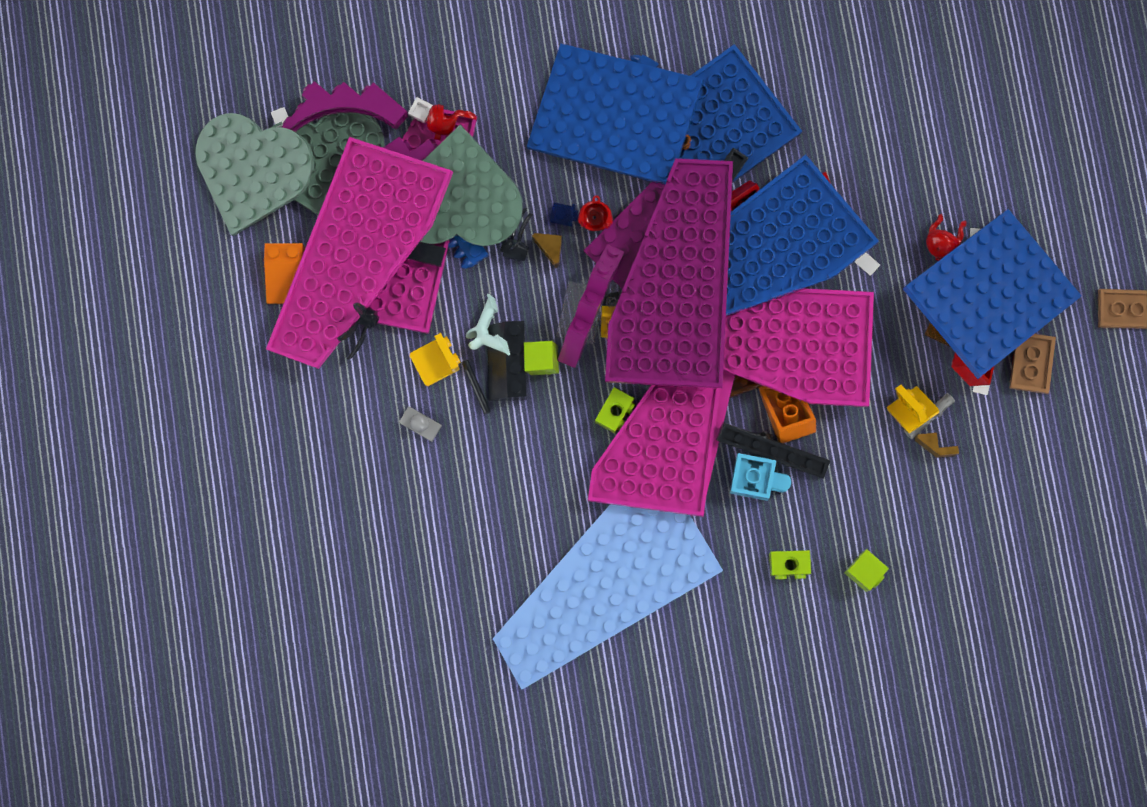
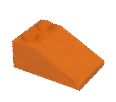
(280, 265)
(787, 415)

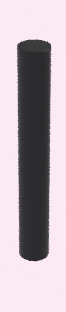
(476, 387)

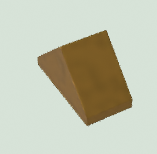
(550, 246)

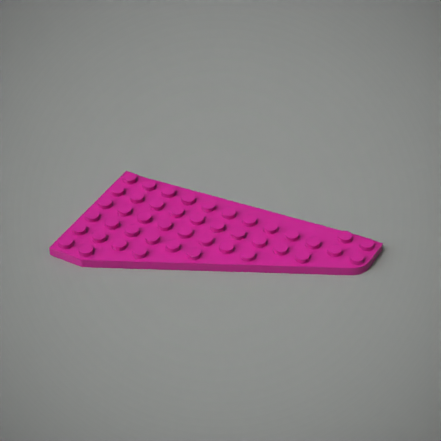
(664, 451)

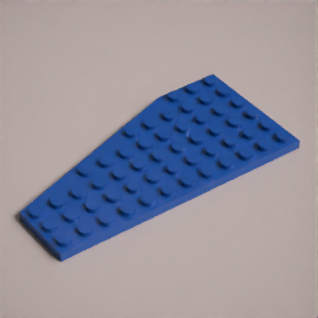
(791, 237)

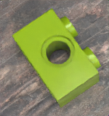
(616, 399)
(800, 558)

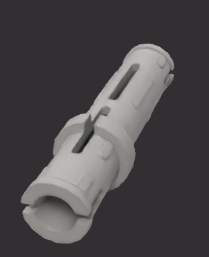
(942, 405)

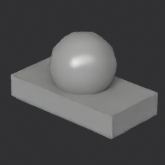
(420, 424)

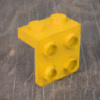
(435, 360)

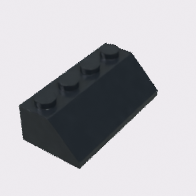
(507, 372)

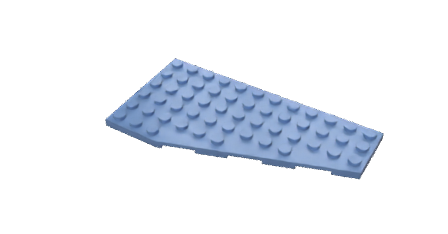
(606, 582)

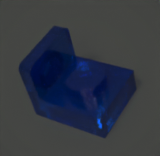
(564, 214)

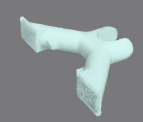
(481, 333)

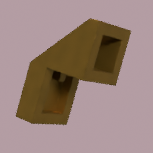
(930, 443)

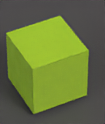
(541, 358)
(867, 571)

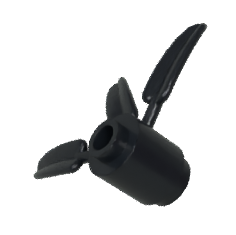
(513, 248)
(368, 319)

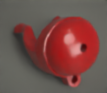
(442, 124)
(600, 211)
(942, 242)

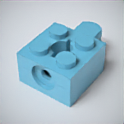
(756, 477)

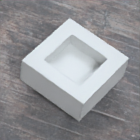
(420, 110)

